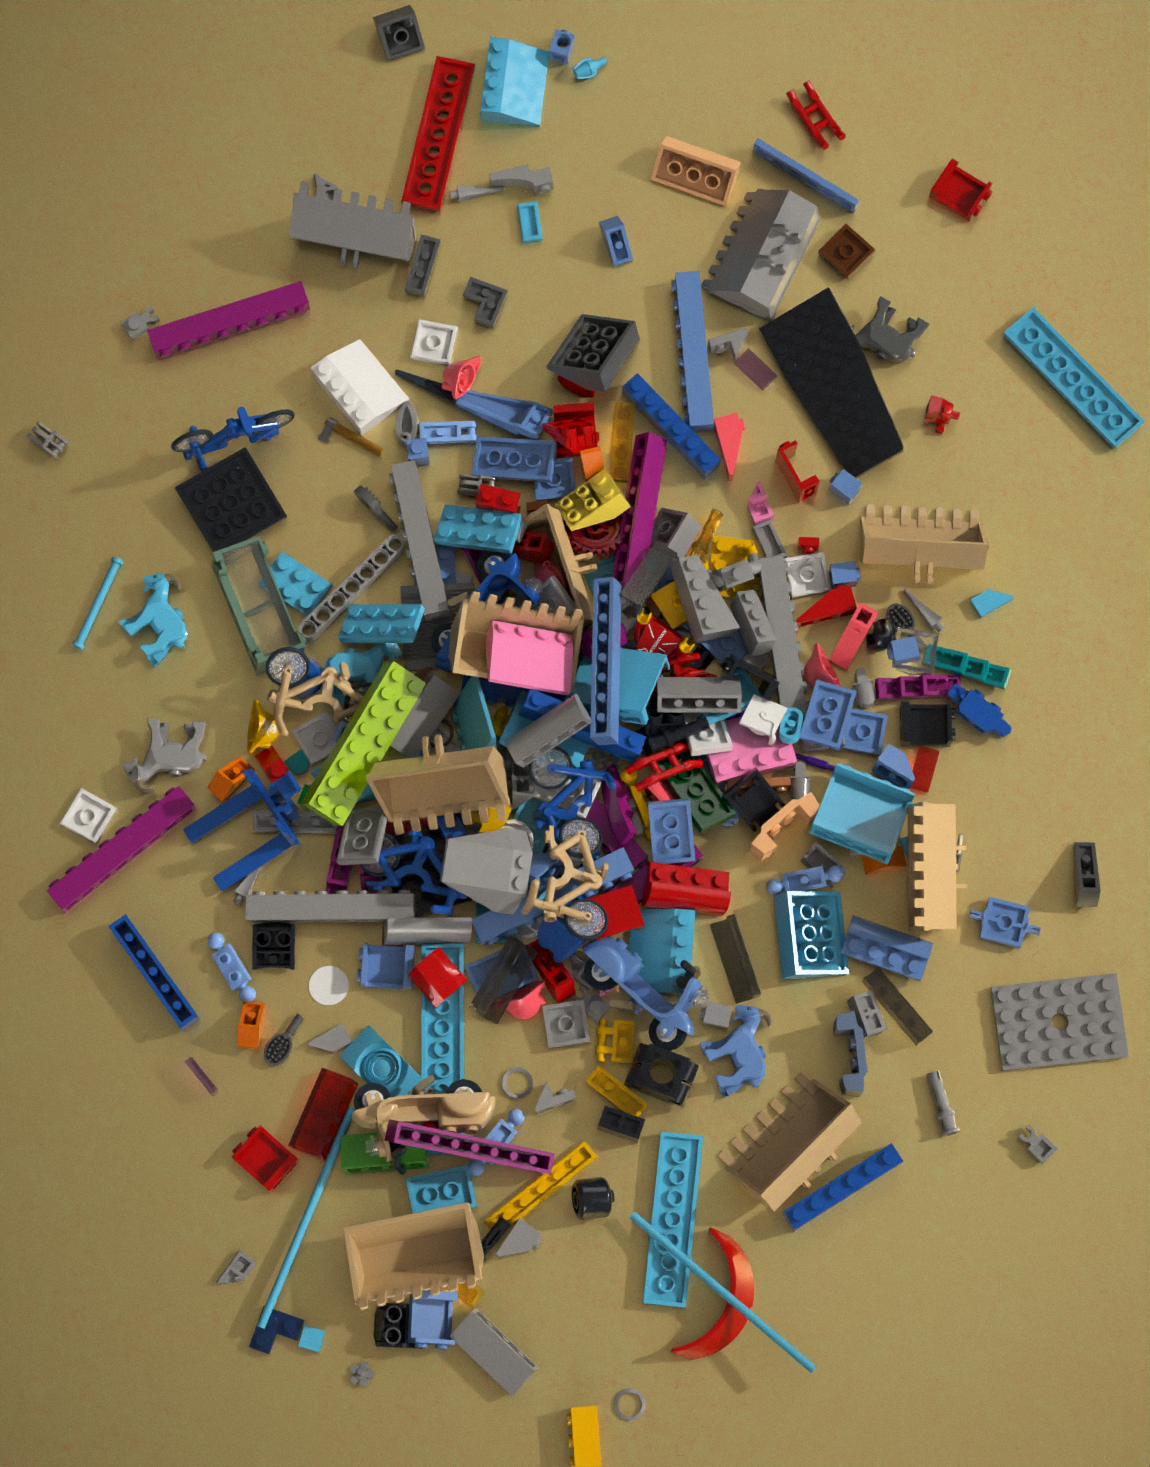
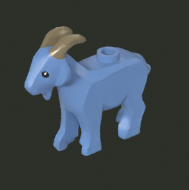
(742, 1050)

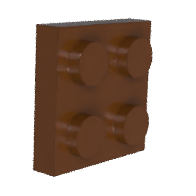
(846, 251)

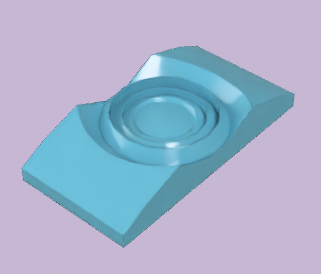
(379, 1063)

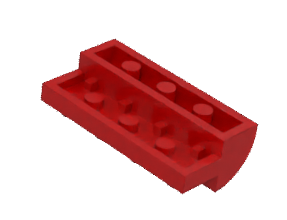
(687, 889)

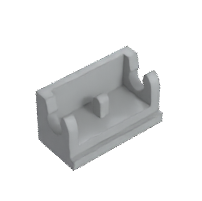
(817, 857)
(867, 1013)

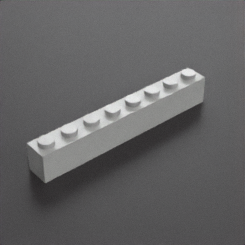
(420, 540)
(785, 651)
(329, 907)

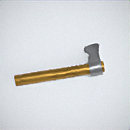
(332, 424)

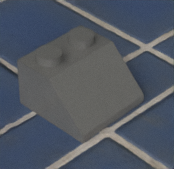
(399, 32)

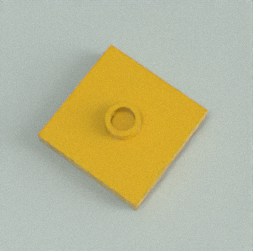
(670, 605)

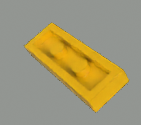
(616, 1092)

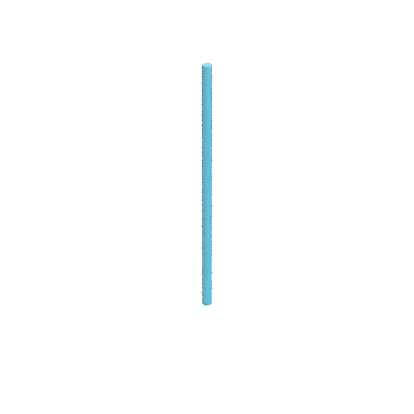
(305, 1220)
(731, 1299)

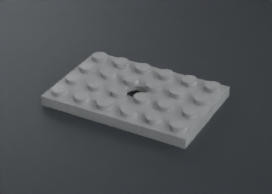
(1026, 1029)

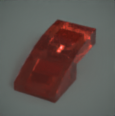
(924, 768)

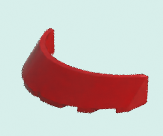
(731, 1320)

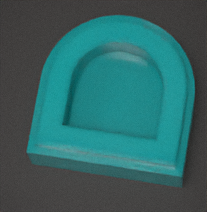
(298, 763)

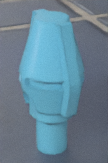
(588, 68)

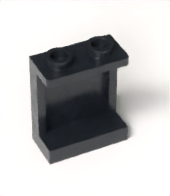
(926, 724)

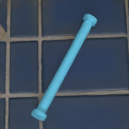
(116, 562)

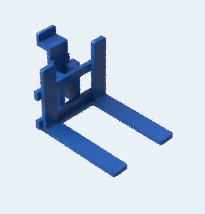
(279, 790)

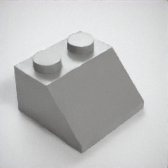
(675, 530)

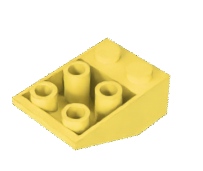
(593, 502)

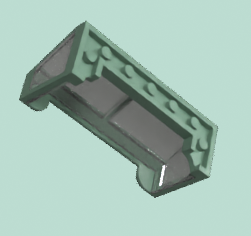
(255, 601)

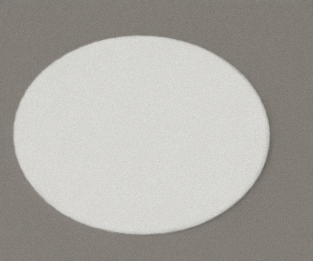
(328, 985)

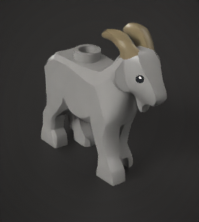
(167, 756)

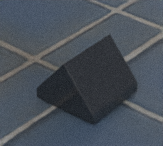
(705, 660)

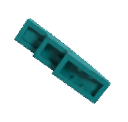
(971, 668)

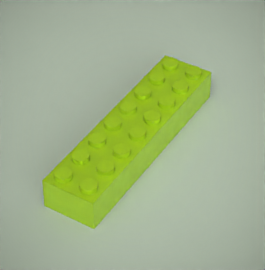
(363, 743)

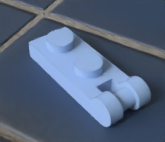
(448, 432)

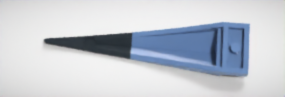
(508, 413)

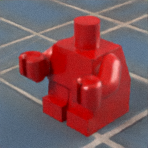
(940, 412)

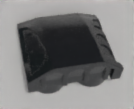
(661, 720)
(273, 946)
(392, 1326)

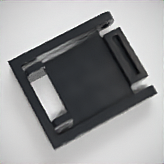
(756, 802)

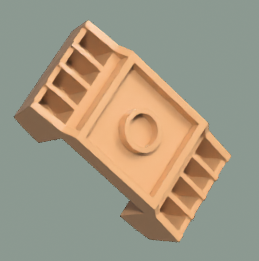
(806, 808)

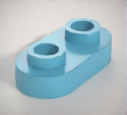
(791, 726)

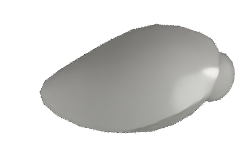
(407, 423)

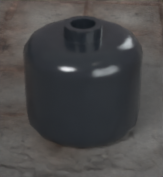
(592, 1198)

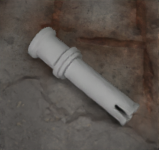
(945, 1113)

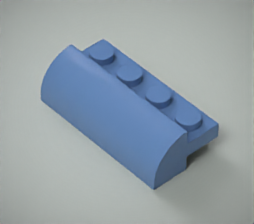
(886, 948)

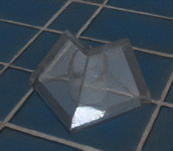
(927, 649)

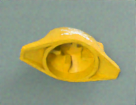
(261, 728)

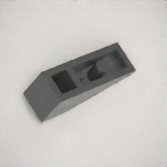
(1086, 875)

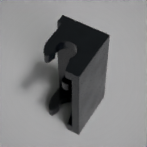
(621, 1124)

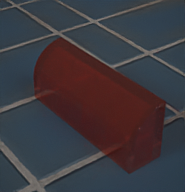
(323, 1114)

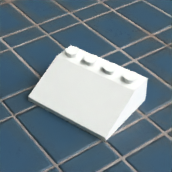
(359, 386)

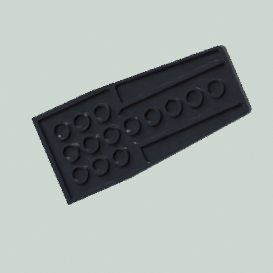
(834, 382)

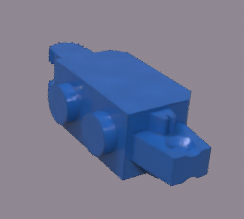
(978, 712)

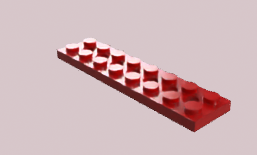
(447, 143)

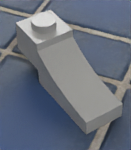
(538, 180)

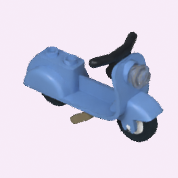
(613, 965)

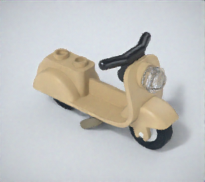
(458, 1111)

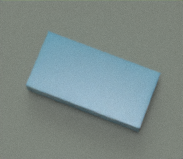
(529, 222)

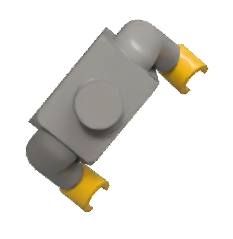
(737, 572)

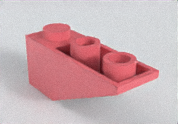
(853, 636)

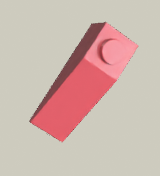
(729, 435)

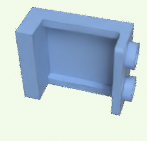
(386, 966)
(431, 1319)

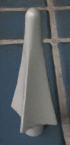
(468, 192)
(930, 617)
(245, 887)

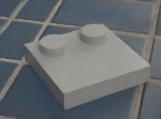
(566, 1023)

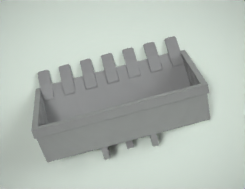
(764, 251)

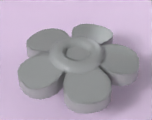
(361, 1374)

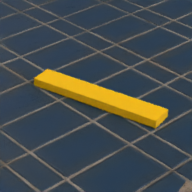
(544, 1186)

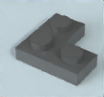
(489, 296)

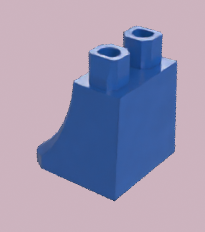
(557, 937)

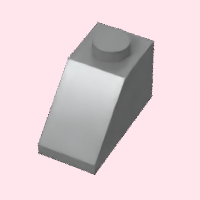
(520, 1240)

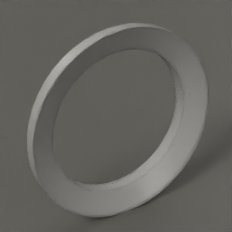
(517, 1069)
(642, 1408)

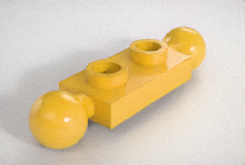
(638, 799)

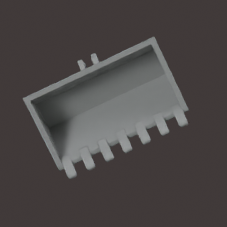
(353, 225)

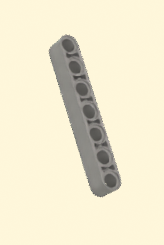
(356, 579)

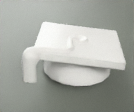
(763, 717)

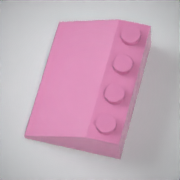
(529, 657)
(749, 752)

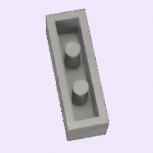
(753, 622)

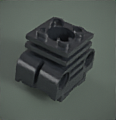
(672, 1092)

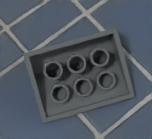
(595, 351)

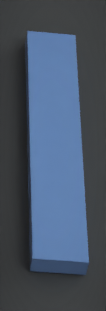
(805, 175)

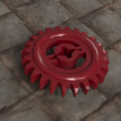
(595, 540)

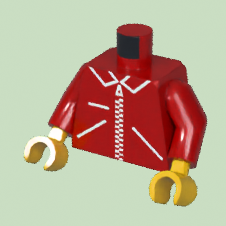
(657, 637)

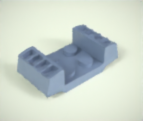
(847, 1025)

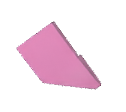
(759, 506)

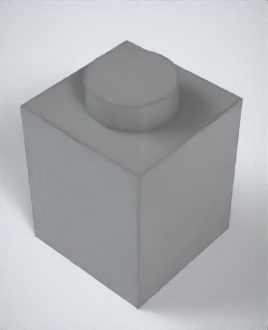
(716, 1015)

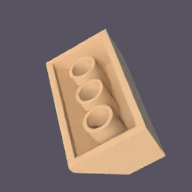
(695, 170)

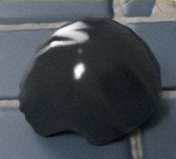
(881, 636)

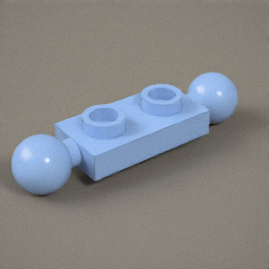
(805, 879)
(231, 967)
(503, 1133)

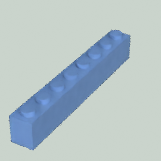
(694, 351)
(605, 661)
(494, 924)

